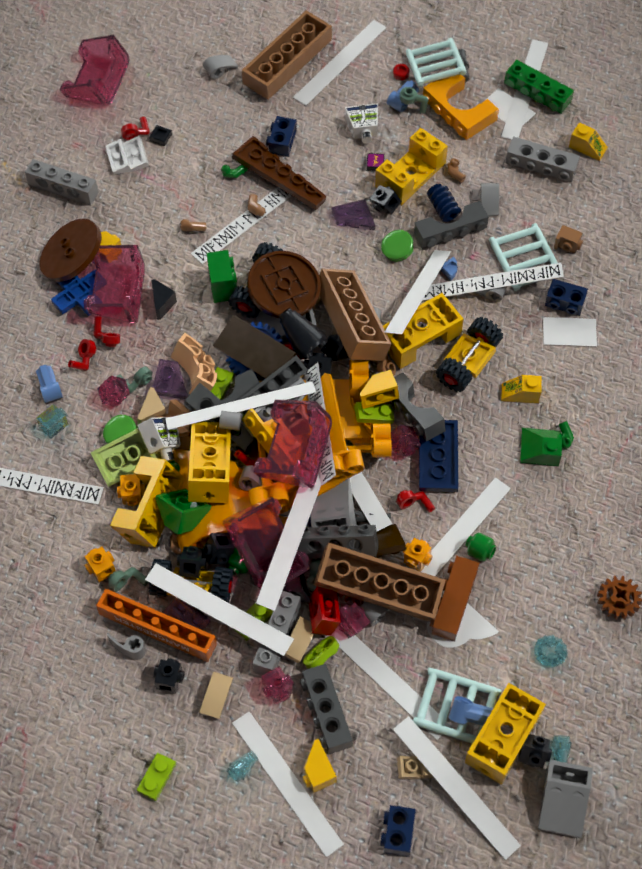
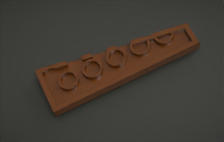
(257, 158)

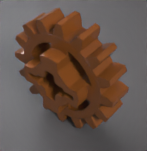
(616, 604)

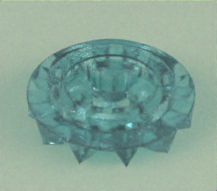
(551, 659)

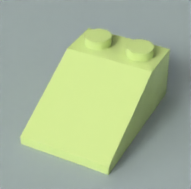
(121, 456)

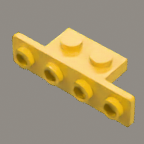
(261, 430)

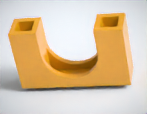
(465, 122)

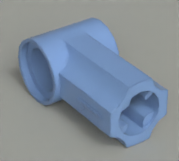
(394, 101)
(49, 387)
(466, 711)

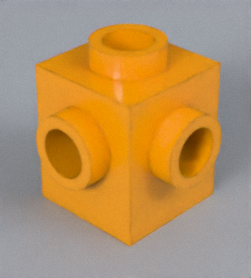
(131, 489)
(417, 554)
(99, 563)

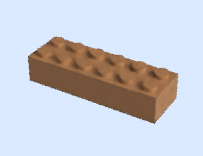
(286, 55)
(353, 315)
(379, 582)

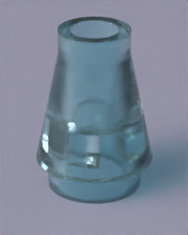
(561, 748)
(240, 767)

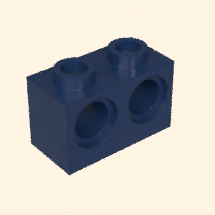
(282, 136)
(567, 295)
(402, 831)

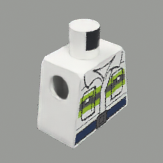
(362, 121)
(158, 437)

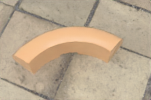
(195, 362)

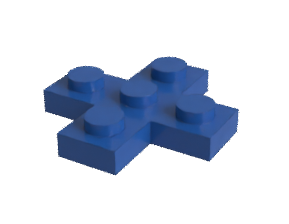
(74, 292)

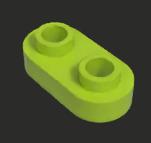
(321, 652)

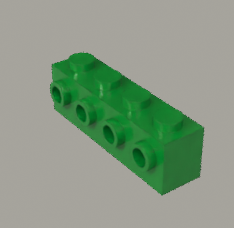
(538, 86)

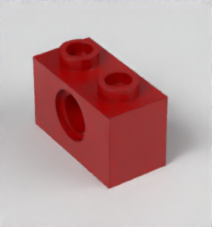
(324, 611)

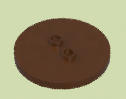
(70, 250)
(283, 282)

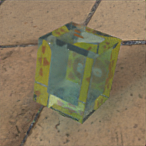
(52, 420)

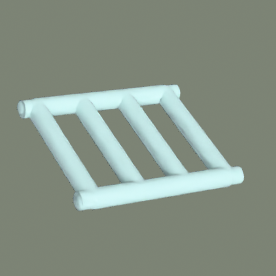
(437, 66)
(502, 256)
(440, 727)

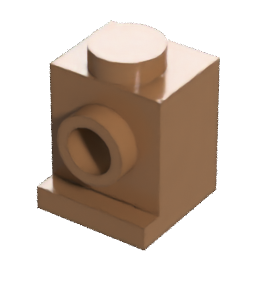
(568, 239)

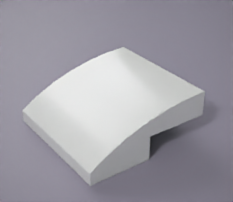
(127, 156)

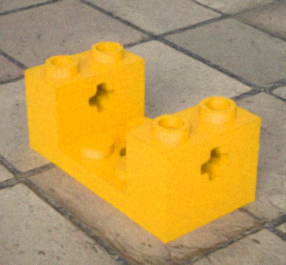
(424, 158)
(441, 321)
(209, 463)
(146, 524)
(495, 751)

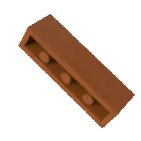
(455, 598)

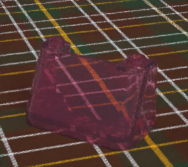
(101, 71)
(117, 283)
(297, 443)
(256, 537)

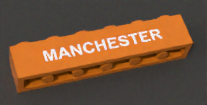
(156, 625)

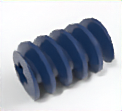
(443, 202)

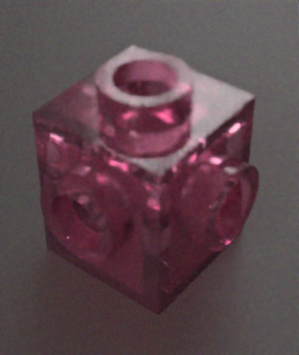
(113, 391)
(404, 440)
(352, 619)
(277, 685)

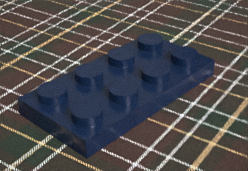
(440, 460)

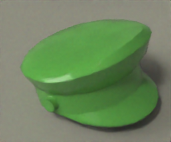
(397, 245)
(118, 427)

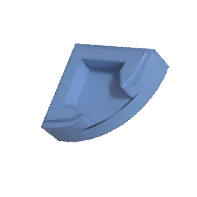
(449, 268)

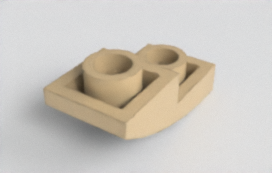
(302, 637)
(216, 695)
(411, 768)

